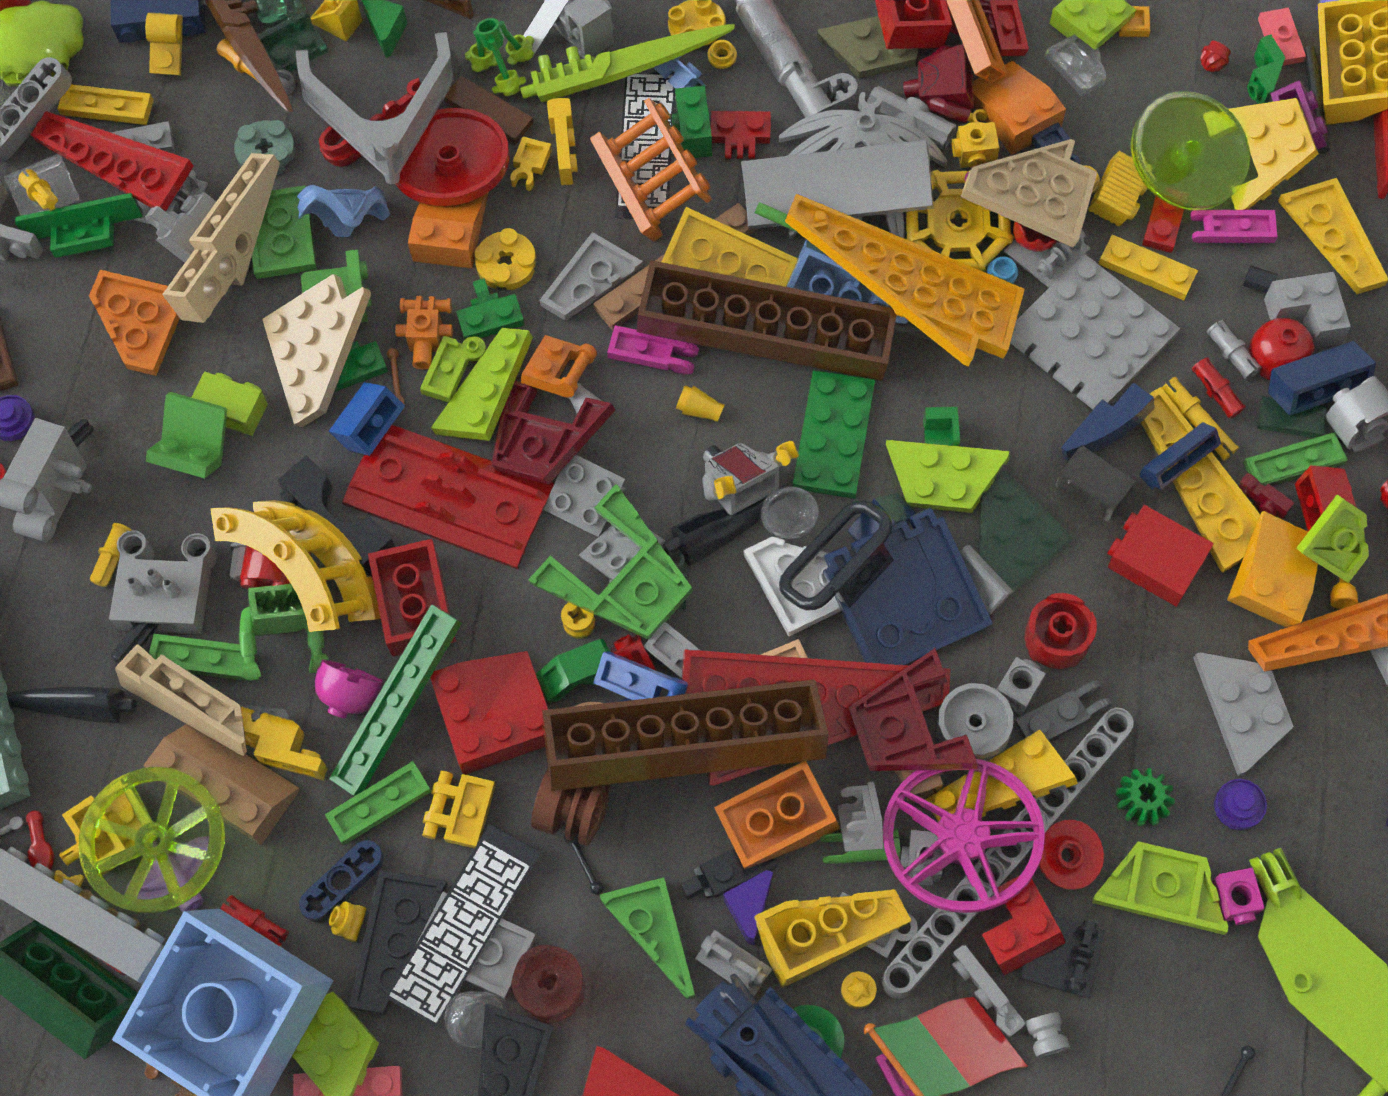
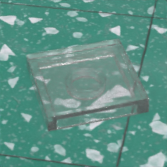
(56, 174)

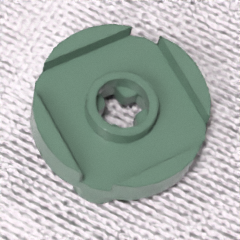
(262, 133)

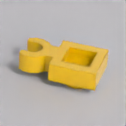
(530, 159)

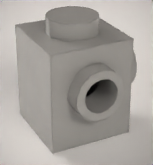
(917, 844)

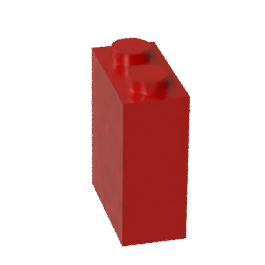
(1158, 554)

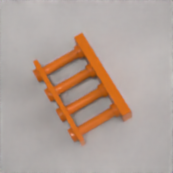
(622, 171)

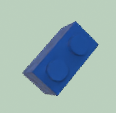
(366, 418)

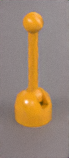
(1343, 595)

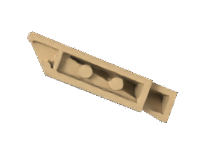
(183, 697)

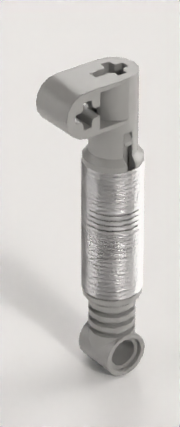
(791, 63)

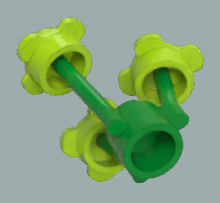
(486, 53)

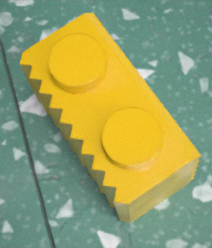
(1118, 191)

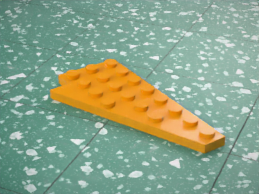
(936, 293)

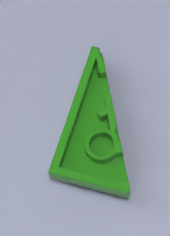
(650, 920)

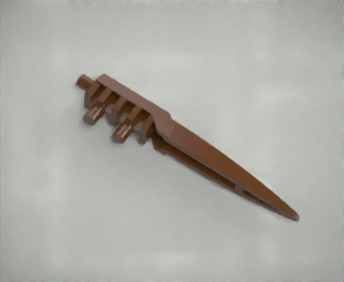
(236, 26)

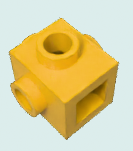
(975, 144)

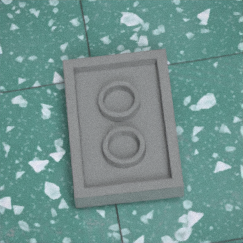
(499, 957)

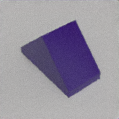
(747, 901)

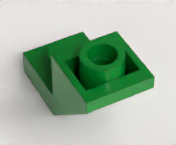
(1269, 61)
(571, 669)

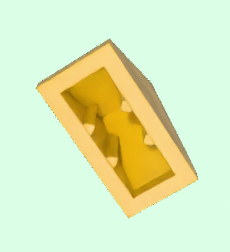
(338, 17)

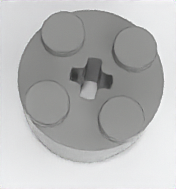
(1360, 414)

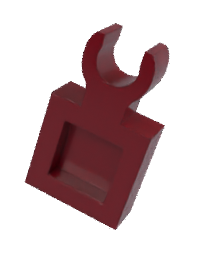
(1266, 497)

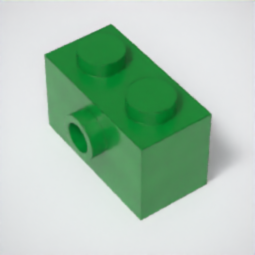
(693, 120)

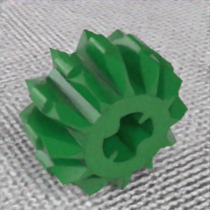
(1154, 807)

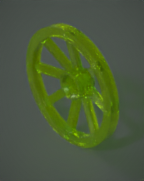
(145, 837)

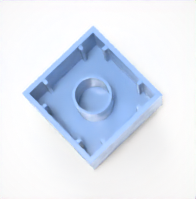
(222, 1007)

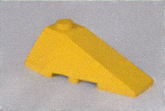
(818, 932)

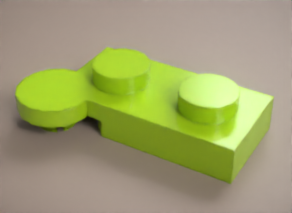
(450, 366)

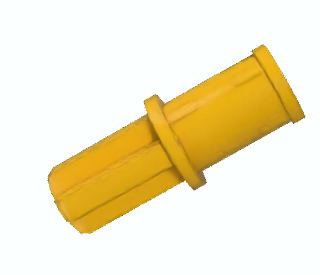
(38, 189)
(108, 557)

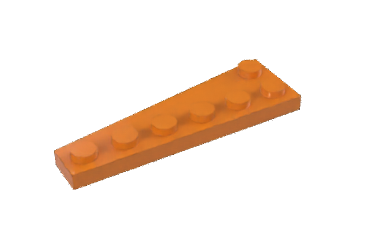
(1325, 637)

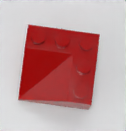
(491, 709)

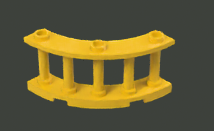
(286, 537)

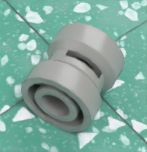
(1046, 1030)

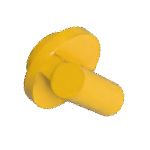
(347, 920)

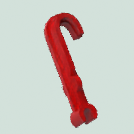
(345, 153)

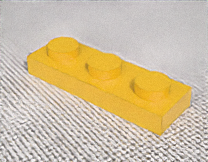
(106, 104)
(1148, 267)

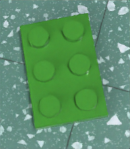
(284, 241)

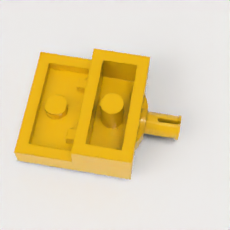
(106, 843)

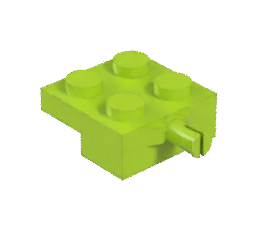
(1091, 19)

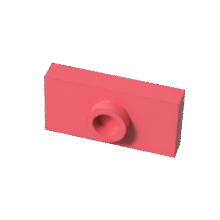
(1283, 30)

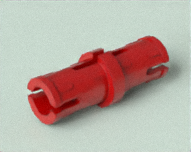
(1218, 388)
(255, 920)

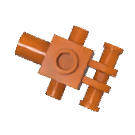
(424, 327)

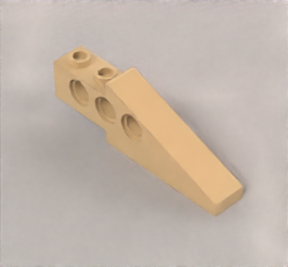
(224, 241)

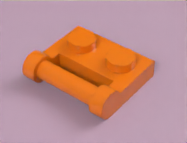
(549, 362)

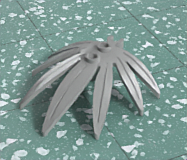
(856, 130)

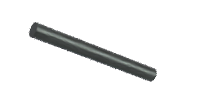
(1314, 85)

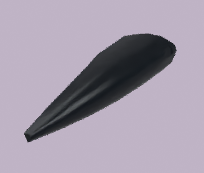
(711, 531)
(79, 703)

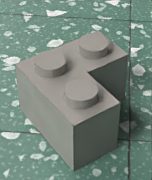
(587, 25)
(1314, 302)

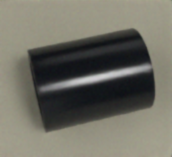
(1259, 279)

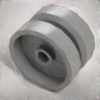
(980, 707)

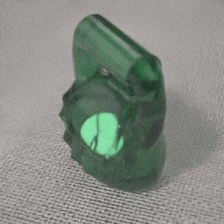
(275, 10)

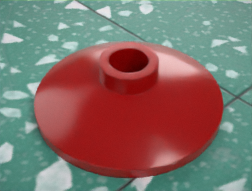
(1085, 854)

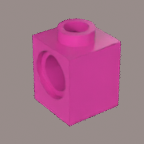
(1245, 883)

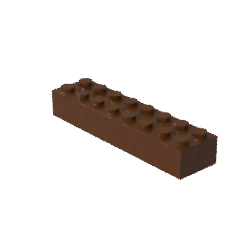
(766, 320)
(684, 734)

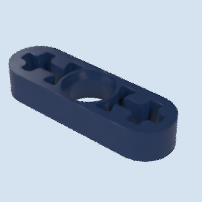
(365, 868)

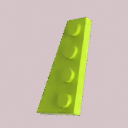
(483, 394)

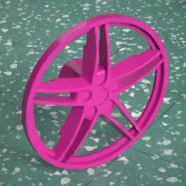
(964, 838)

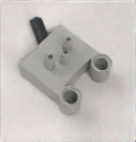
(44, 477)
(159, 593)

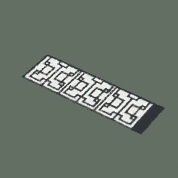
(636, 90)
(462, 925)

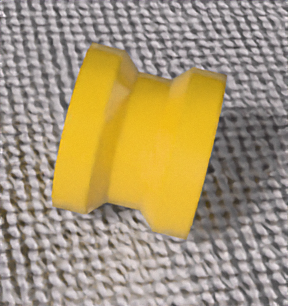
(579, 626)

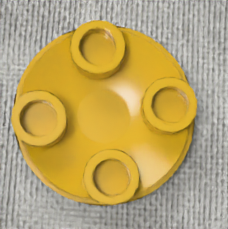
(694, 16)

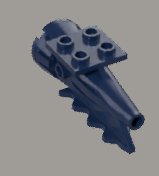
(784, 1053)

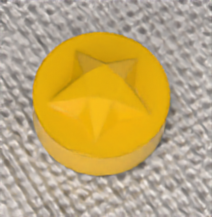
(858, 990)

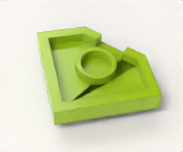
(1338, 539)

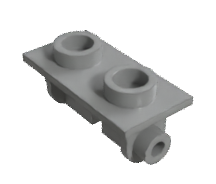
(728, 958)

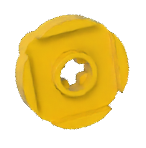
(502, 244)

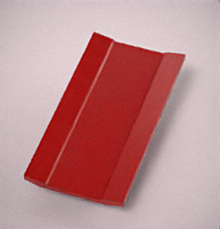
(448, 495)

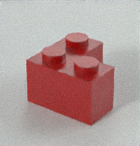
(1027, 934)

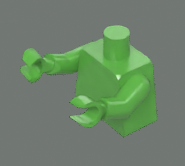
(274, 612)

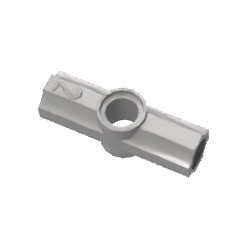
(915, 113)

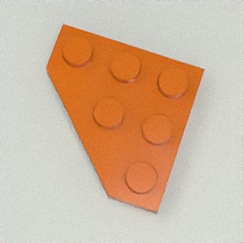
(135, 319)

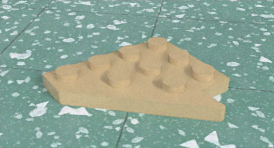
(1036, 190)
(312, 343)

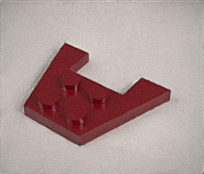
(538, 445)
(894, 727)

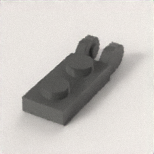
(1062, 713)

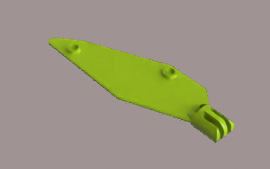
(1324, 968)

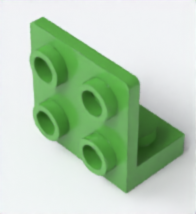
(190, 436)

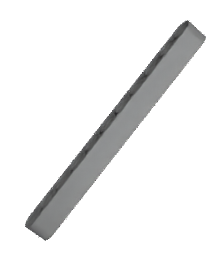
(1001, 865)

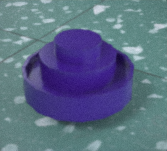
(15, 417)
(1240, 804)

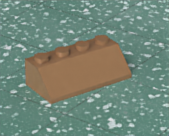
(244, 789)

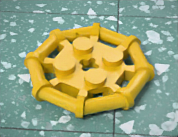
(954, 238)

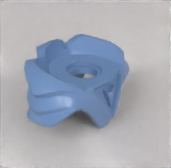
(342, 208)

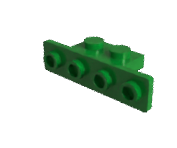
(81, 225)

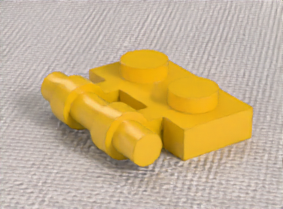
(468, 810)

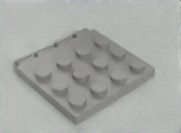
(1092, 332)

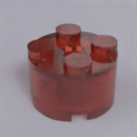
(528, 983)

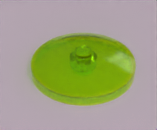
(1190, 150)

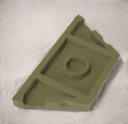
(863, 48)

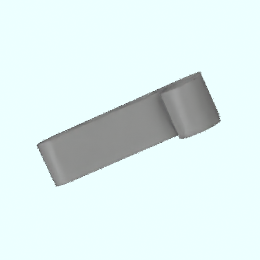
(30, 113)

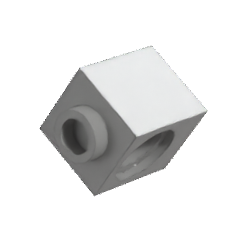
(1020, 698)

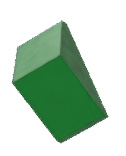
(386, 21)

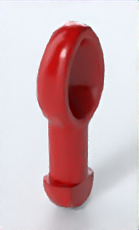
(39, 850)

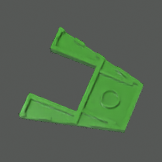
(643, 591)

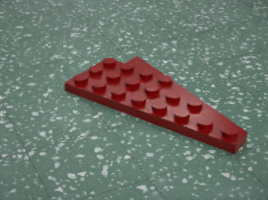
(837, 683)

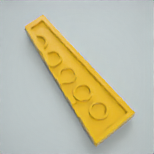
(1206, 488)

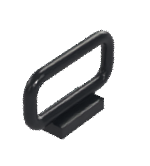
(857, 573)

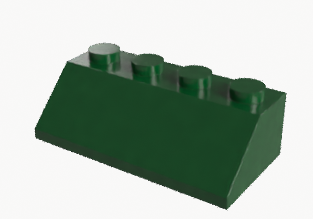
(62, 988)

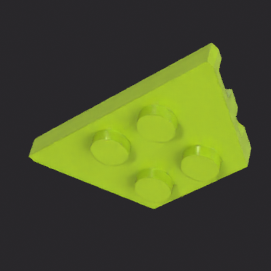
(944, 474)
(1165, 887)
(336, 1048)

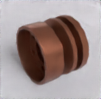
(577, 807)

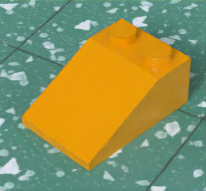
(1275, 575)

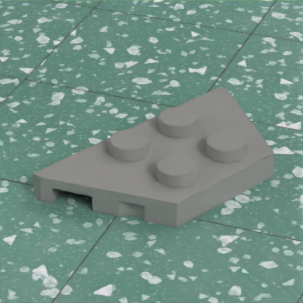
(1245, 707)

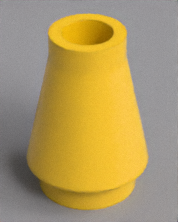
(699, 404)

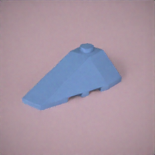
(822, 275)

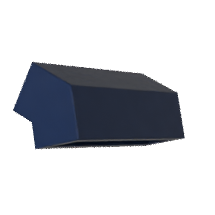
(1178, 453)

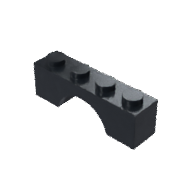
(310, 489)

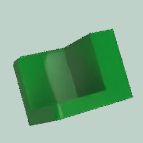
(941, 426)

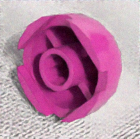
(346, 688)

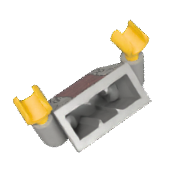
(742, 474)

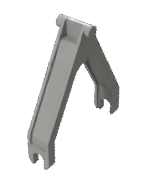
(385, 142)

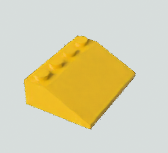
(1353, 58)

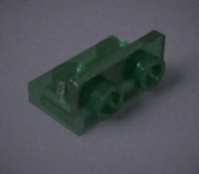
(292, 36)

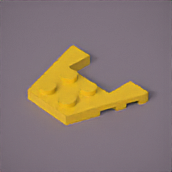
(1278, 145)

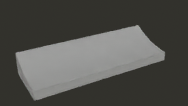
(847, 180)

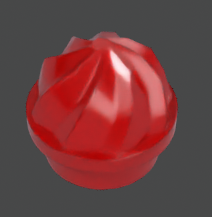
(1215, 56)

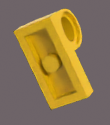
(165, 40)

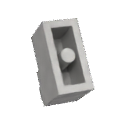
(176, 229)

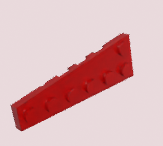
(124, 163)

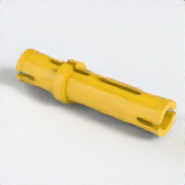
(1192, 410)

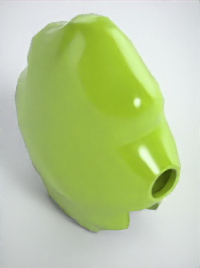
(35, 34)

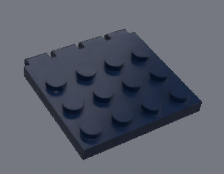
(918, 600)

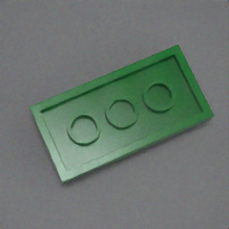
(834, 434)

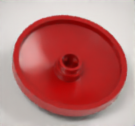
(455, 159)

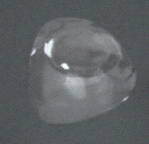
(789, 513)
(466, 1016)

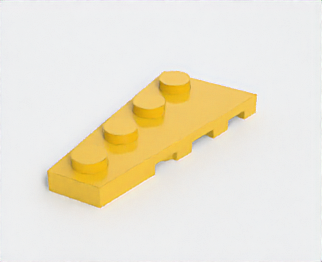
(1335, 230)
(723, 250)
(1030, 760)

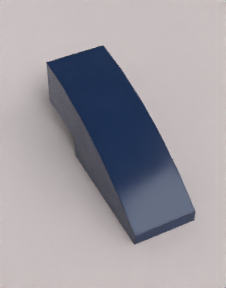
(1110, 422)

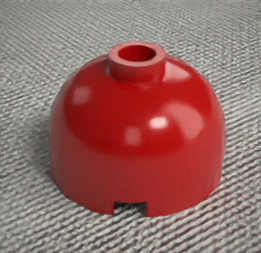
(1280, 343)

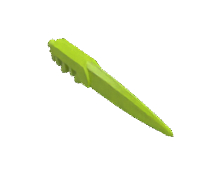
(613, 65)

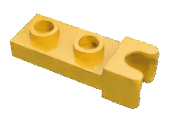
(562, 125)

